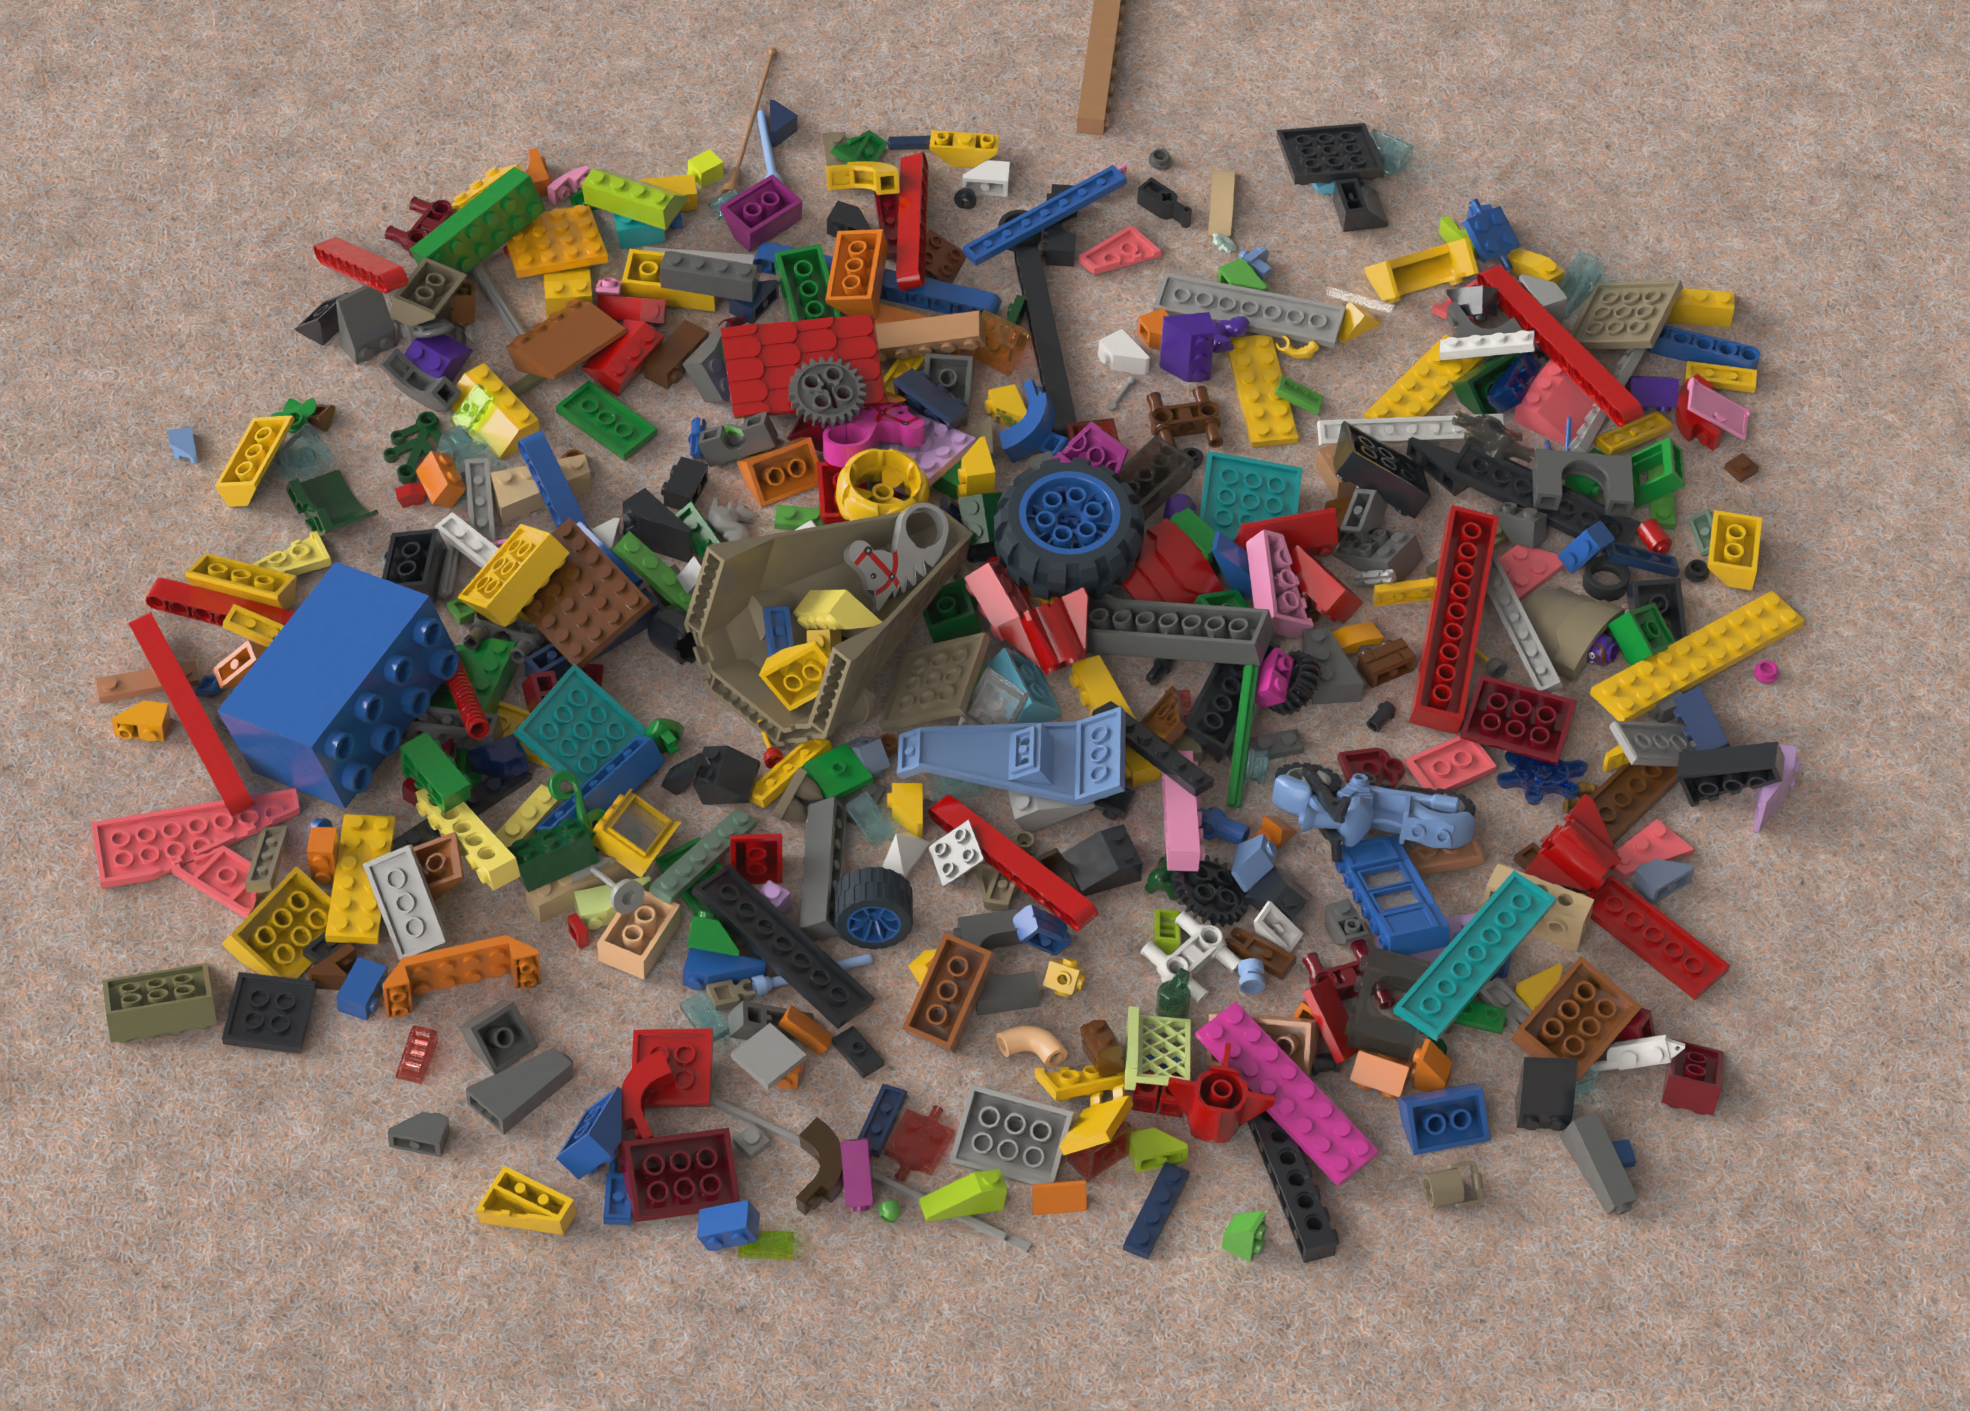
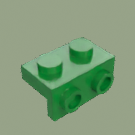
(1483, 1017)

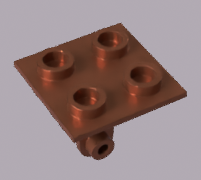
(942, 257)

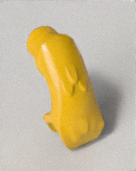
(1302, 353)

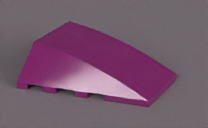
(1097, 447)

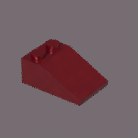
(1694, 1079)

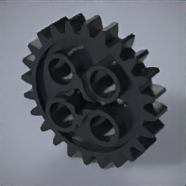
(1210, 893)

